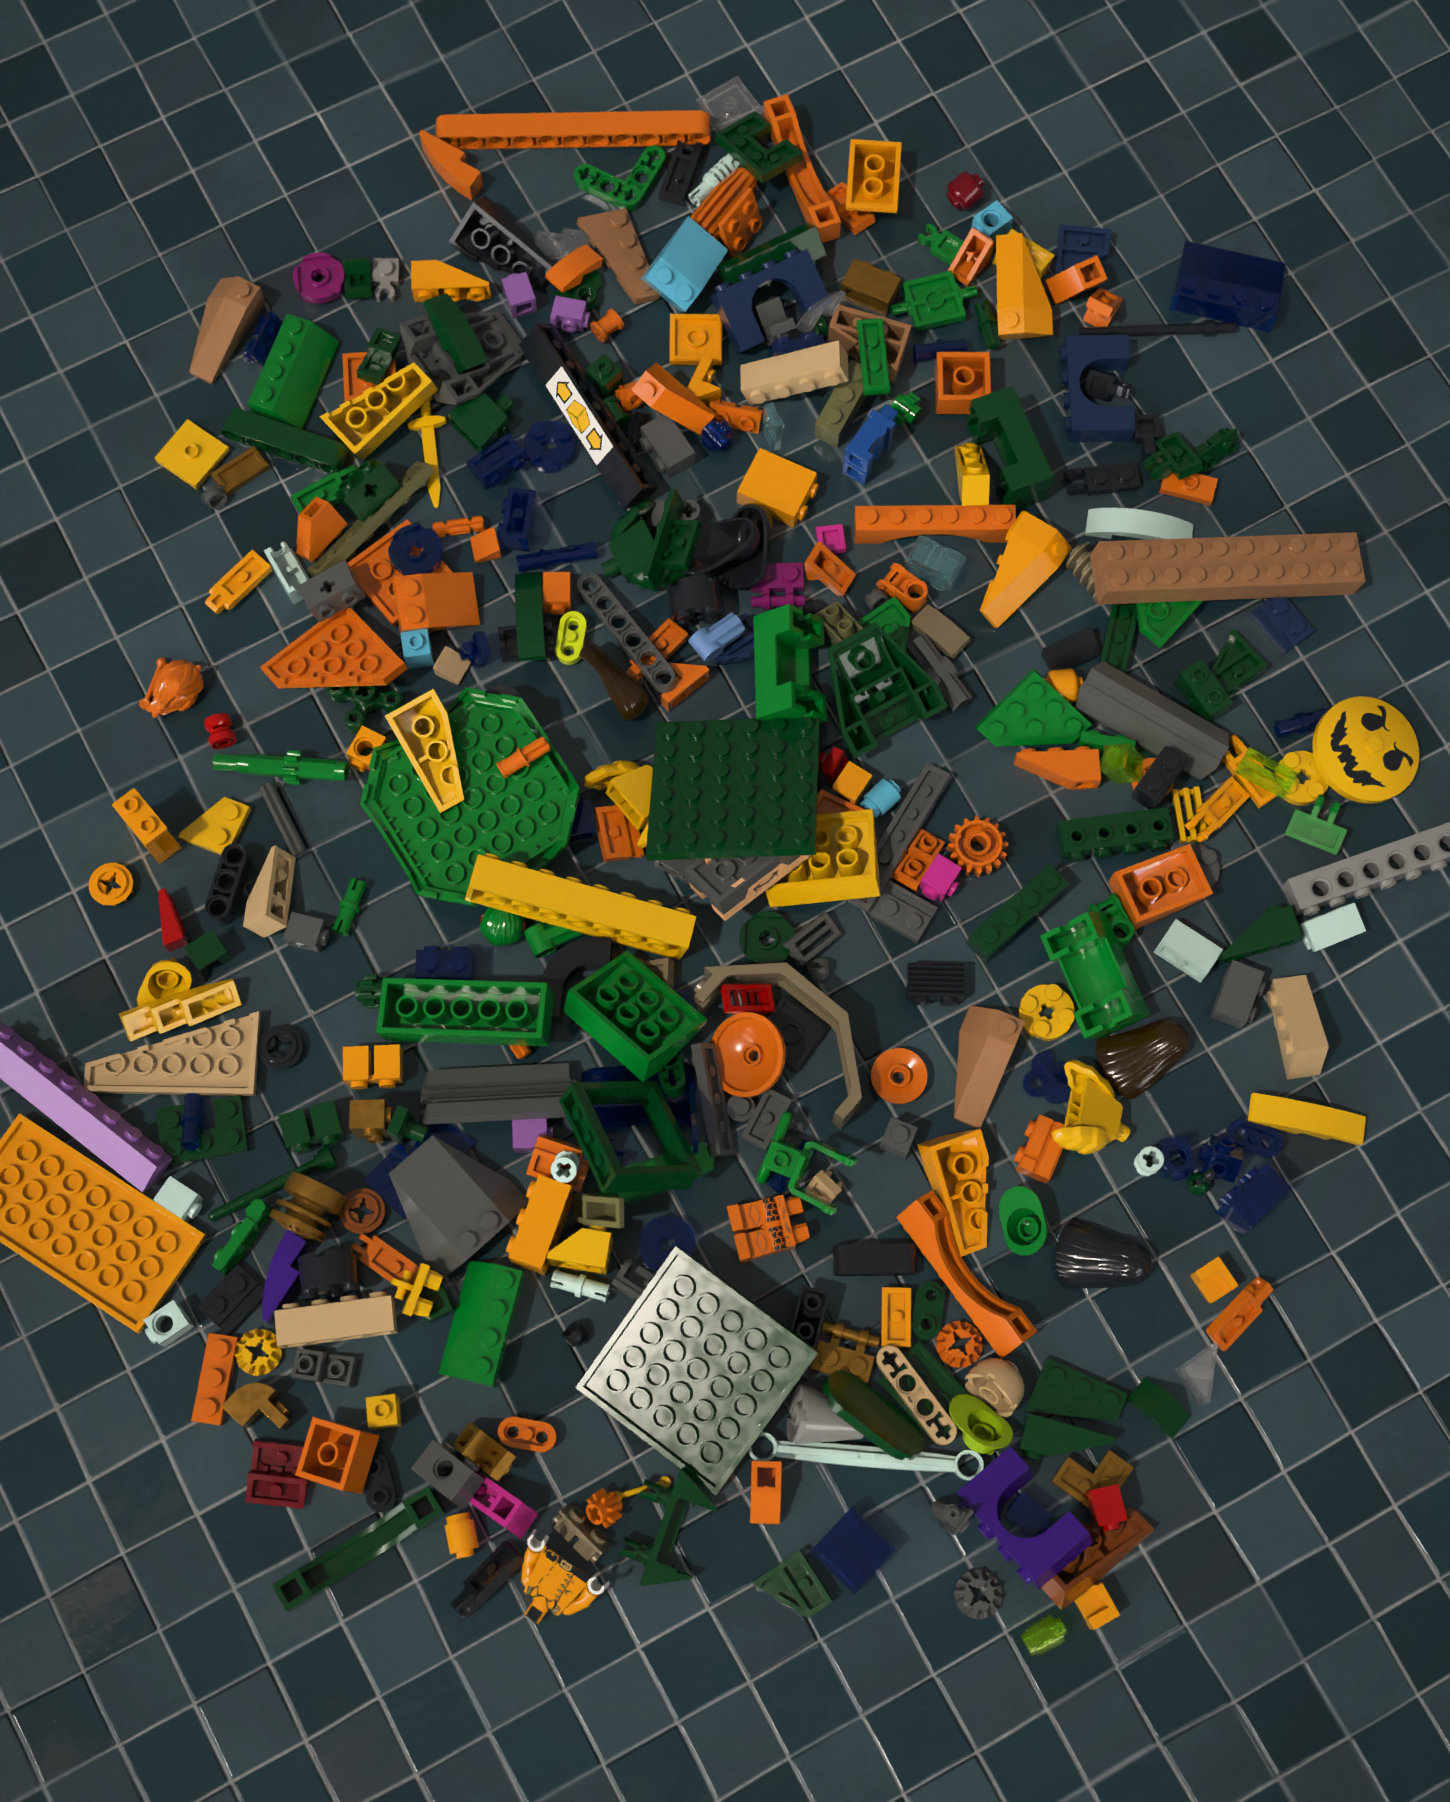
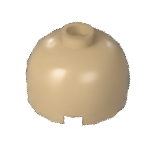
(996, 1384)

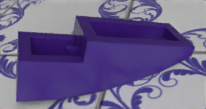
(282, 1277)

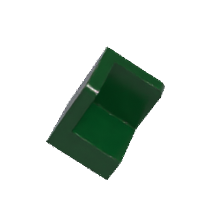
(207, 950)

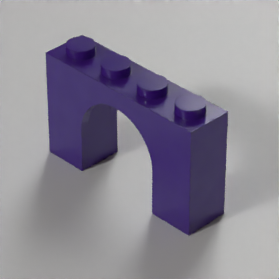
(1038, 1556)

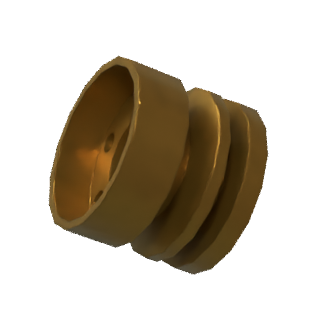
(307, 1206)

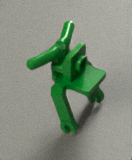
(793, 1162)

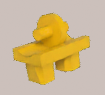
(414, 1303)

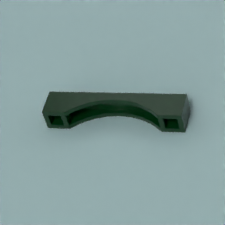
(359, 1550)

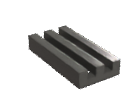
(795, 951)

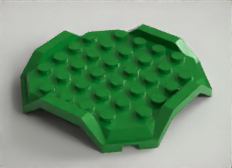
(511, 817)

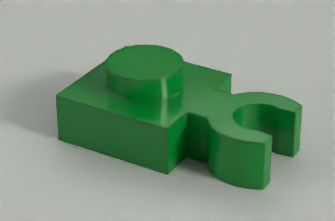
(943, 246)

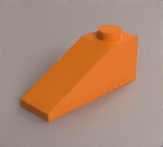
(672, 399)

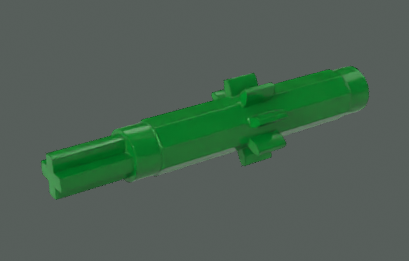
(291, 767)

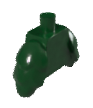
(631, 548)

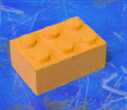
(540, 1224)

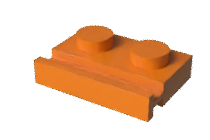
(616, 835)
(544, 1155)

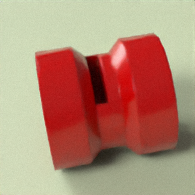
(220, 731)

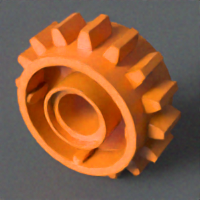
(981, 832)

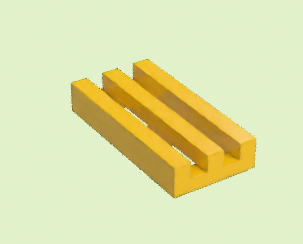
(1186, 793)

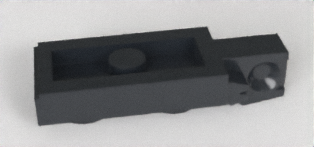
(487, 1579)

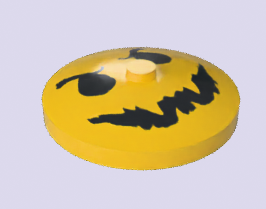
(1365, 750)

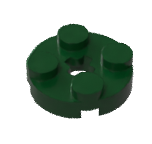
(755, 927)

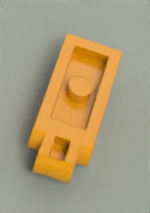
(238, 582)

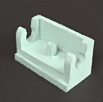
(288, 570)
(1331, 927)
(1188, 951)

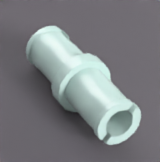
(580, 1285)

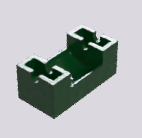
(1026, 472)

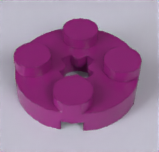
(323, 291)

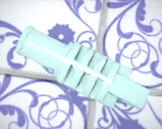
(713, 177)

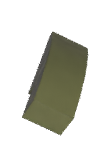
(599, 1209)

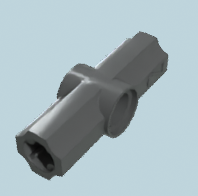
(941, 671)

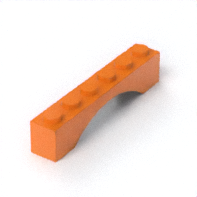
(813, 200)
(888, 523)
(930, 1228)

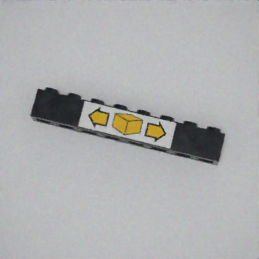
(588, 415)

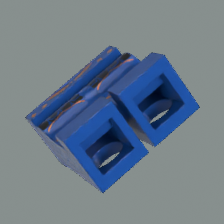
(869, 444)

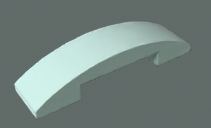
(1135, 524)

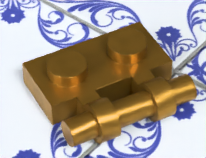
(837, 1358)

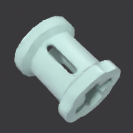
(1156, 1158)
(566, 1174)

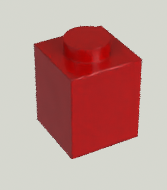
(1106, 1507)

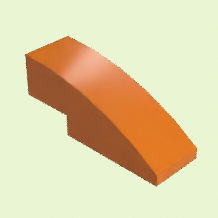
(451, 165)

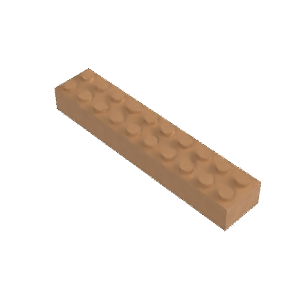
(1226, 568)

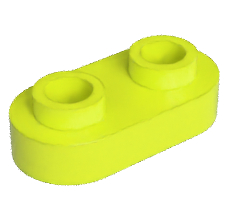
(570, 639)

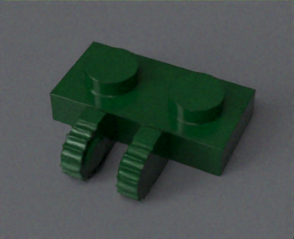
(1172, 456)

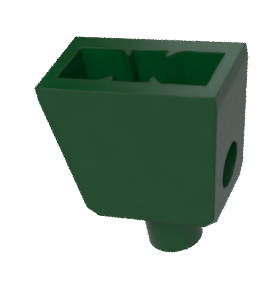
(481, 420)

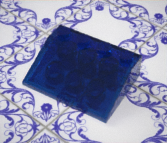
(1228, 286)

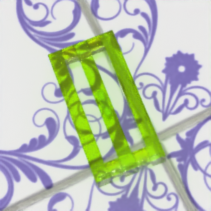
(1259, 780)

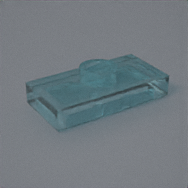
(772, 426)

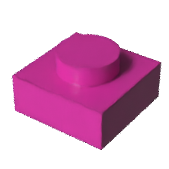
(832, 537)

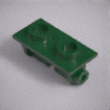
(1221, 445)

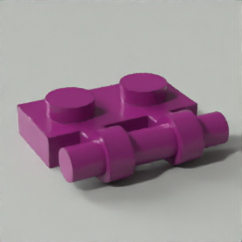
(779, 578)

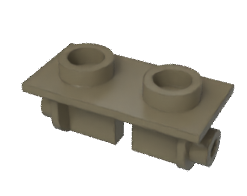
(573, 1522)

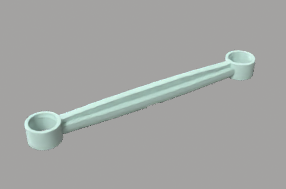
(865, 1457)

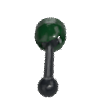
(1202, 1182)

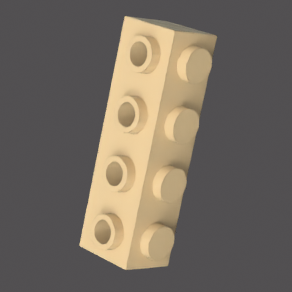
(794, 373)
(335, 1321)

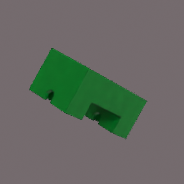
(783, 664)
(1096, 975)

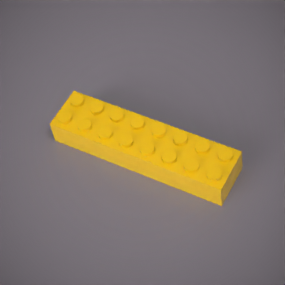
(580, 907)

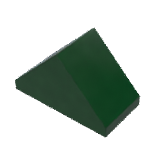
(1159, 1407)

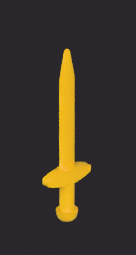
(426, 425)

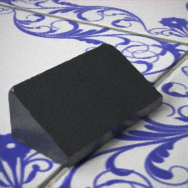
(1071, 650)

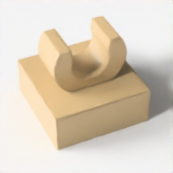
(824, 1186)

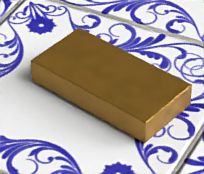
(240, 470)

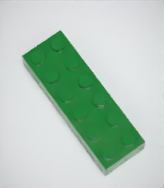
(466, 1012)

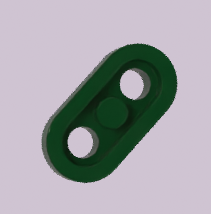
(927, 1310)

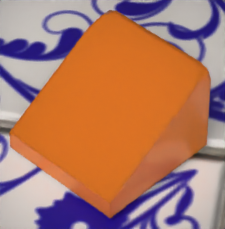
(485, 546)

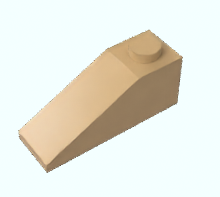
(271, 895)

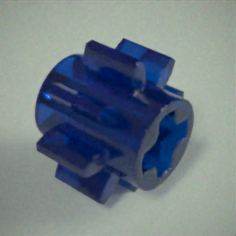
(717, 435)

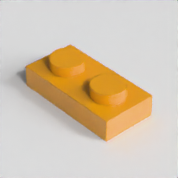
(896, 1317)

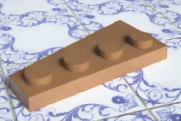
(619, 245)

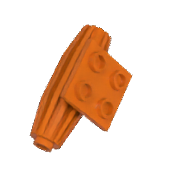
(731, 211)

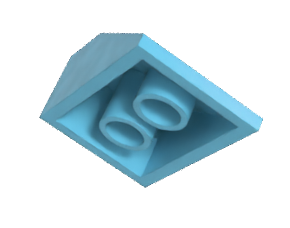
(684, 265)

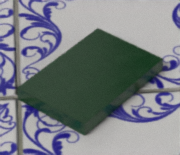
(935, 1377)

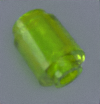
(1044, 1635)

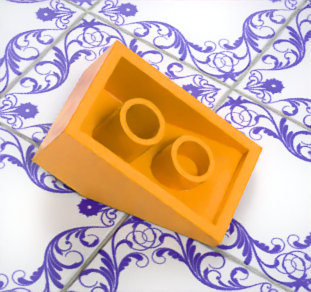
(873, 176)

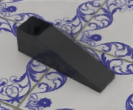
(496, 240)

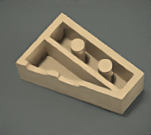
(1297, 1026)

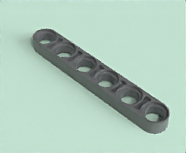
(624, 633)

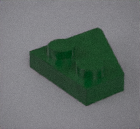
(1237, 664)
(796, 1585)

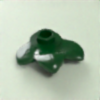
(587, 289)

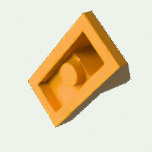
(701, 382)

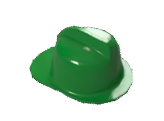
(1022, 1220)

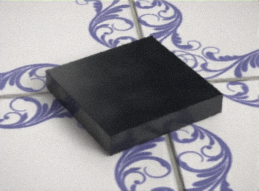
(799, 1030)

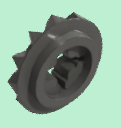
(964, 1596)

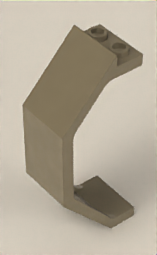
(807, 994)

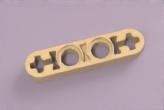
(919, 1392)

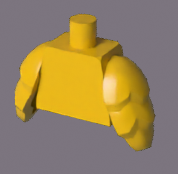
(628, 788)
(1091, 1113)

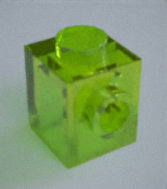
(1121, 763)

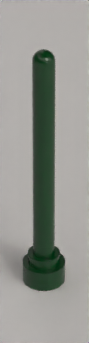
(322, 1160)

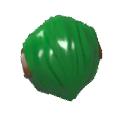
(502, 927)

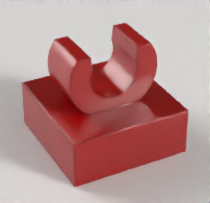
(832, 764)

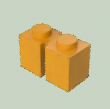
(387, 1066)

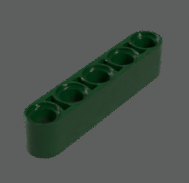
(285, 441)

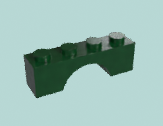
(1016, 912)

